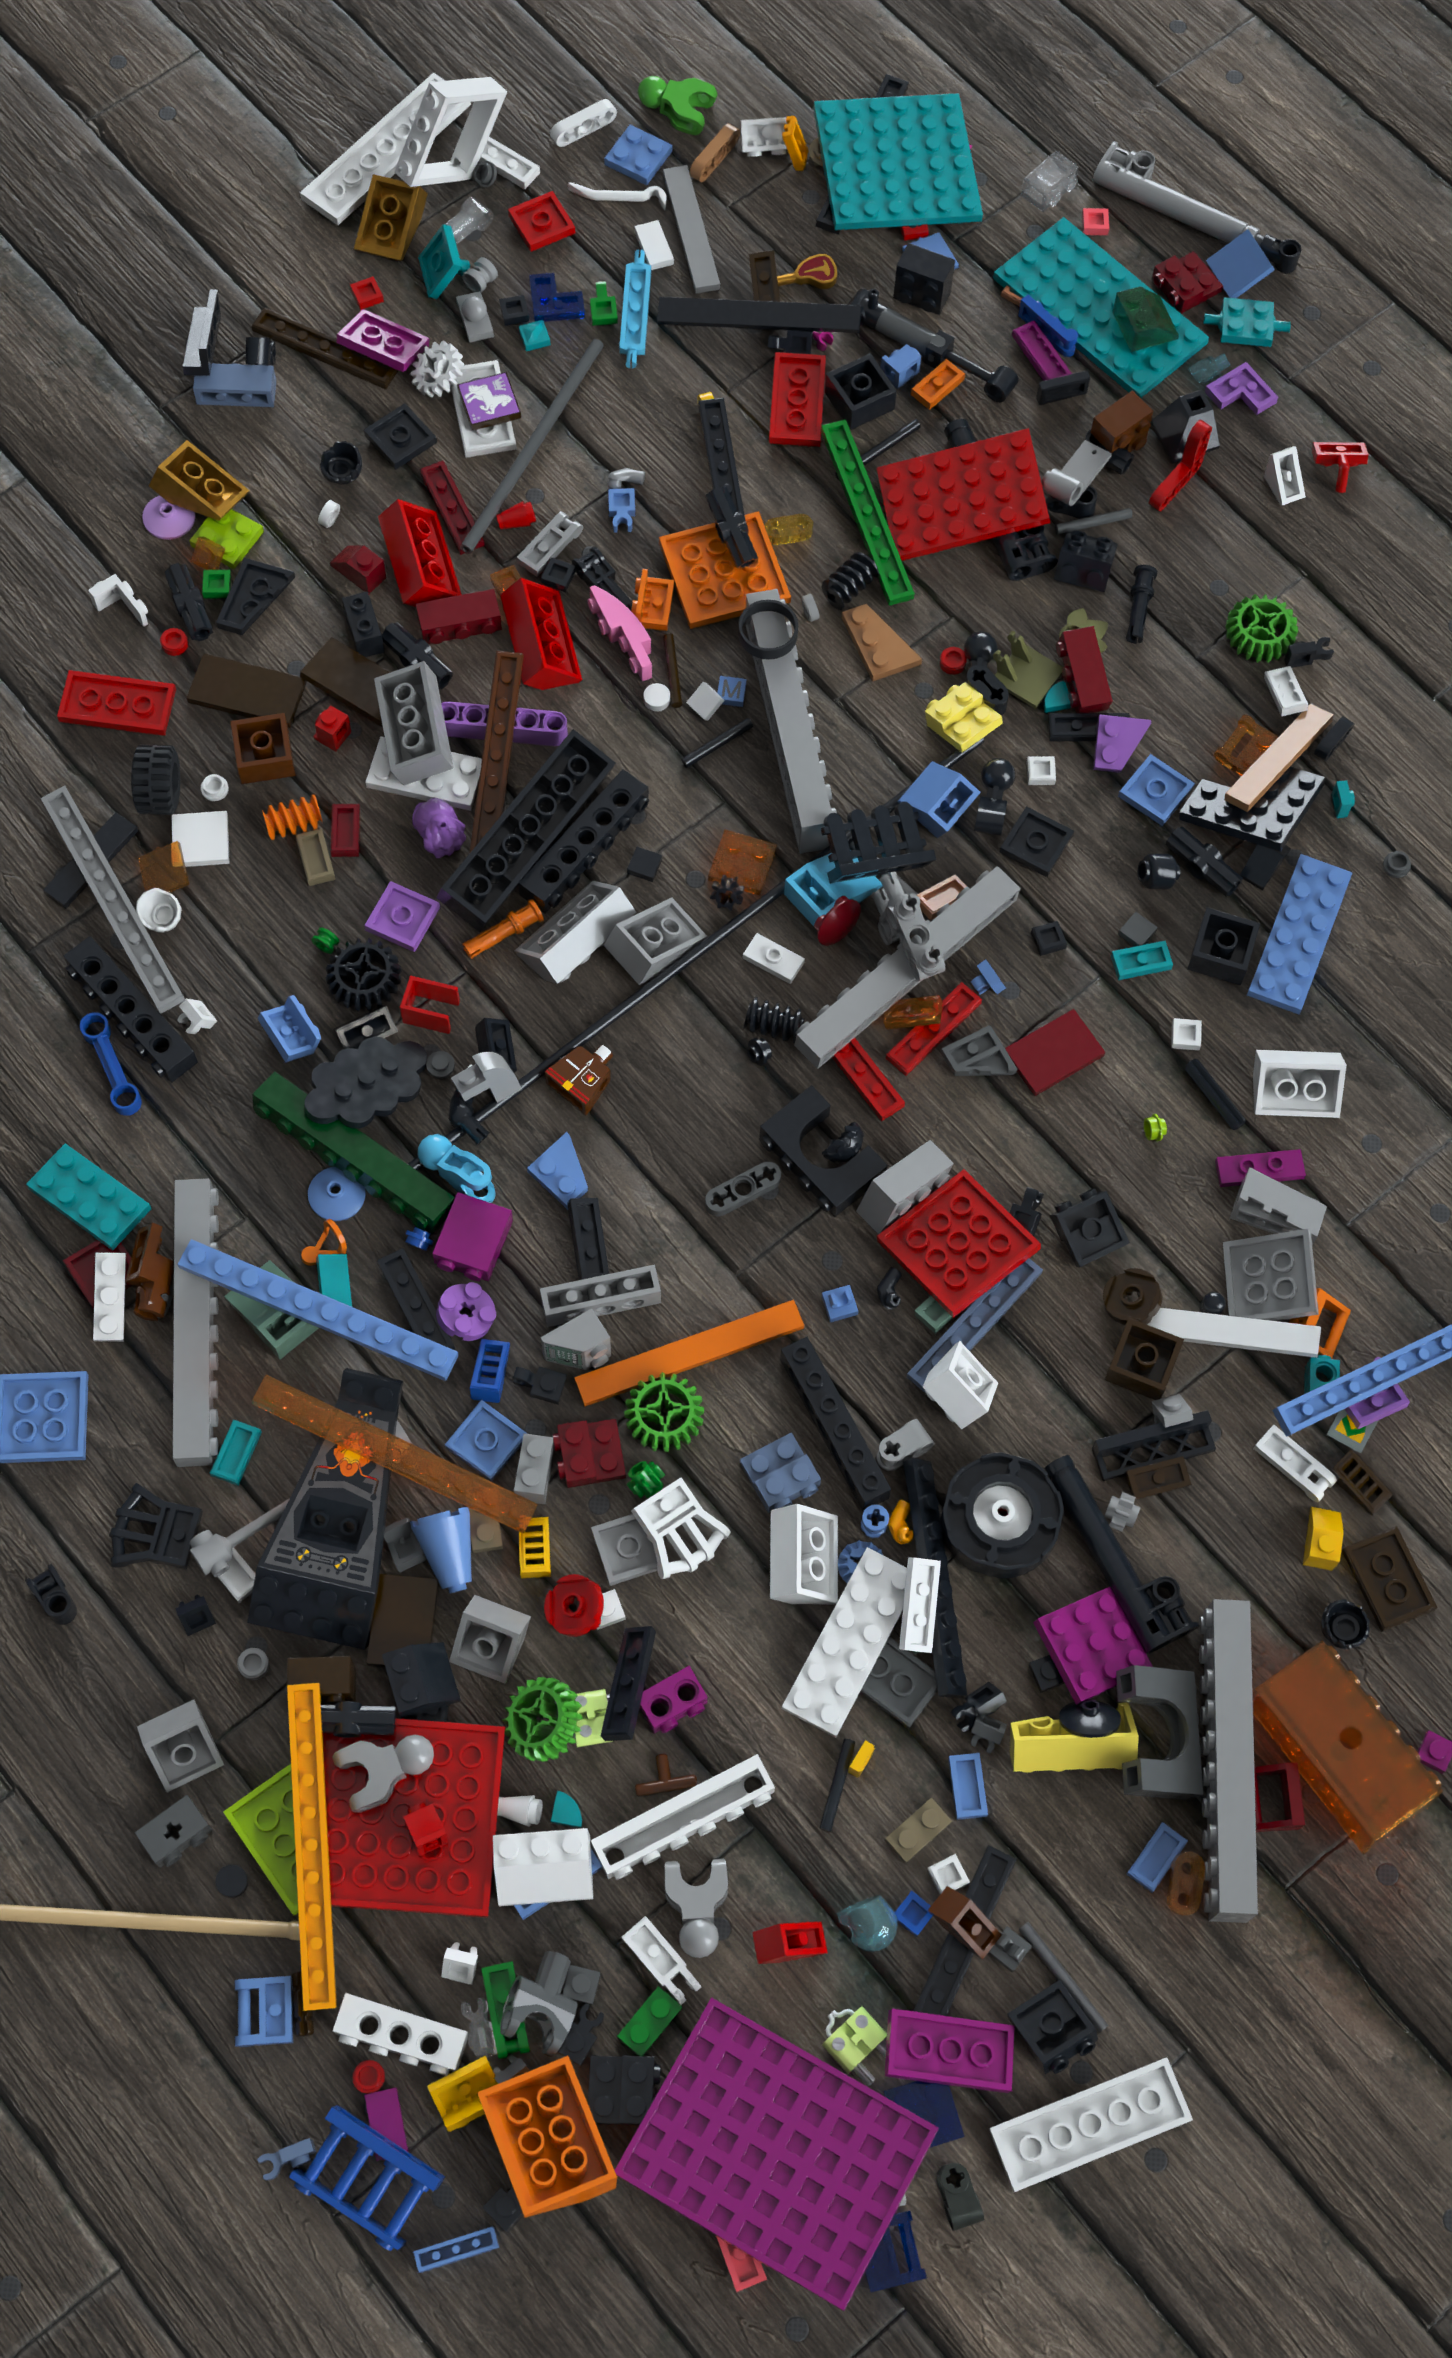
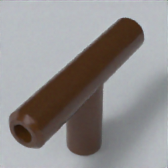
(665, 1781)

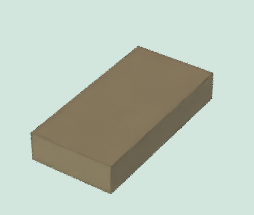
(315, 857)

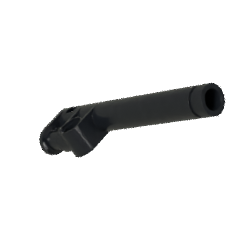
(1015, 549)
(1138, 1601)

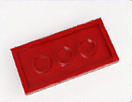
(797, 399)
(116, 702)

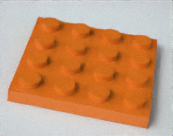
(708, 578)

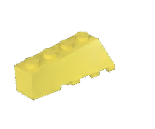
(1046, 1745)

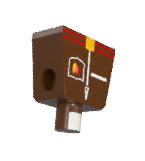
(581, 1076)

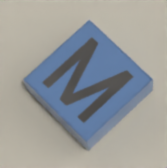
(732, 690)

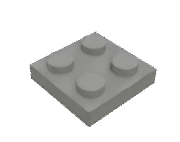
(624, 1549)

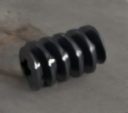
(849, 579)
(773, 1020)

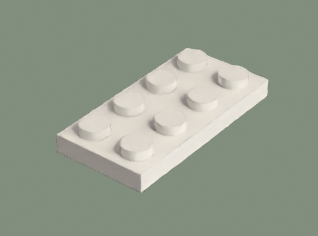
(455, 786)

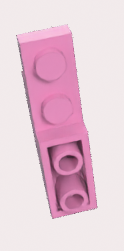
(624, 627)

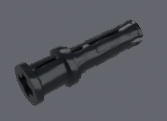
(1141, 594)

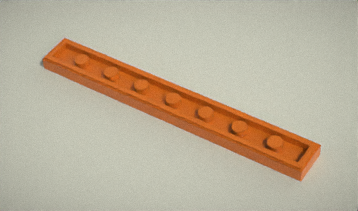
(689, 1352)

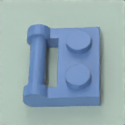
(274, 2011)

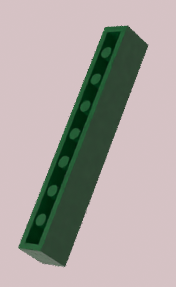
(355, 1155)

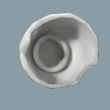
(158, 910)

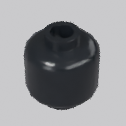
(1158, 871)

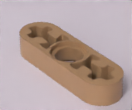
(714, 152)

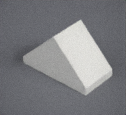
(1285, 476)

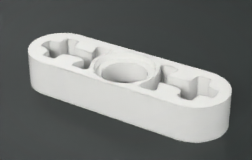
(570, 128)

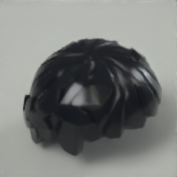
(341, 463)
(846, 1146)
(1345, 1624)

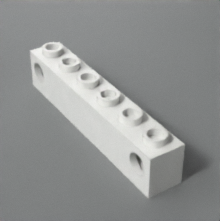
(682, 1817)

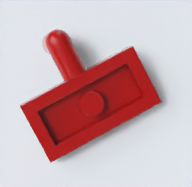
(1340, 453)

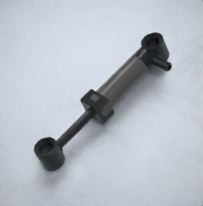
(931, 345)

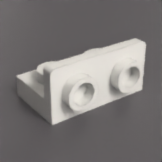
(763, 135)

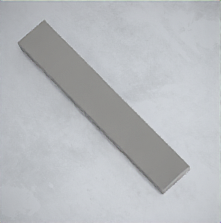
(691, 229)

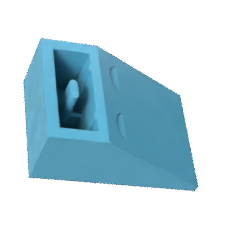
(815, 895)

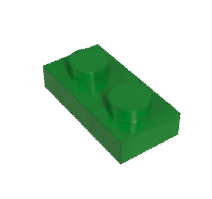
(649, 2022)

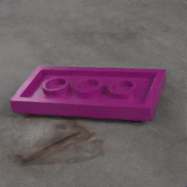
(949, 2050)

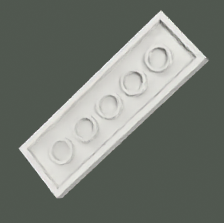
(849, 1644)
(1090, 2124)

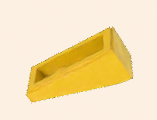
(535, 1570)

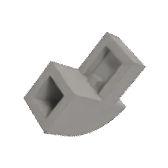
(488, 1073)

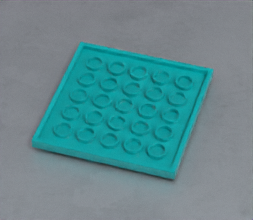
(897, 161)

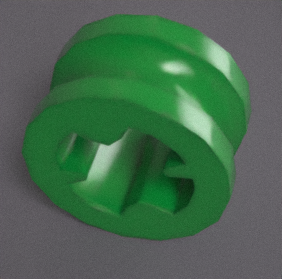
(325, 940)

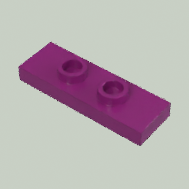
(1040, 351)
(1277, 1165)

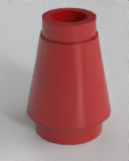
(517, 516)

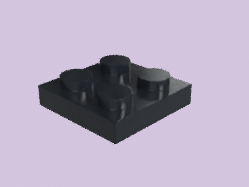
(400, 436)
(1036, 841)

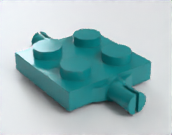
(1247, 322)

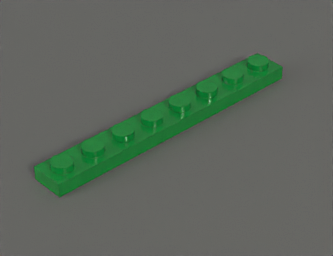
(867, 512)

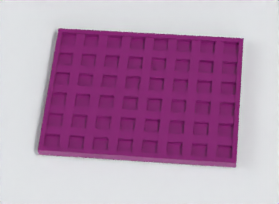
(777, 2153)

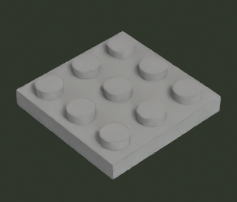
(1271, 1276)

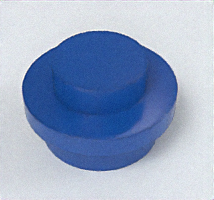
(419, 1238)

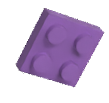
(402, 916)

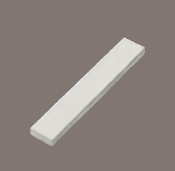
(1239, 1332)

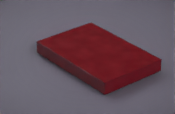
(1054, 1052)

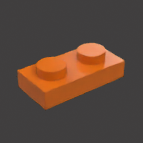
(938, 384)

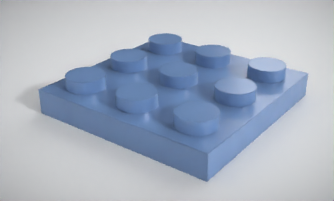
(43, 1416)

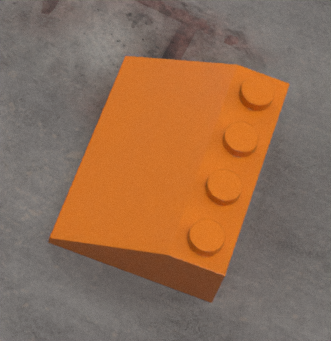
(548, 2138)

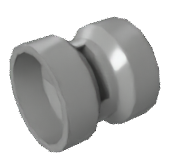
(478, 277)

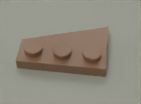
(878, 644)

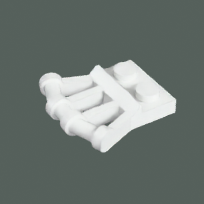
(666, 1512)

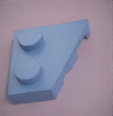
(560, 1171)

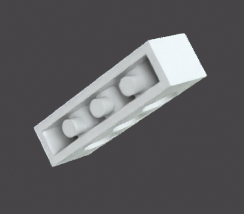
(356, 2010)

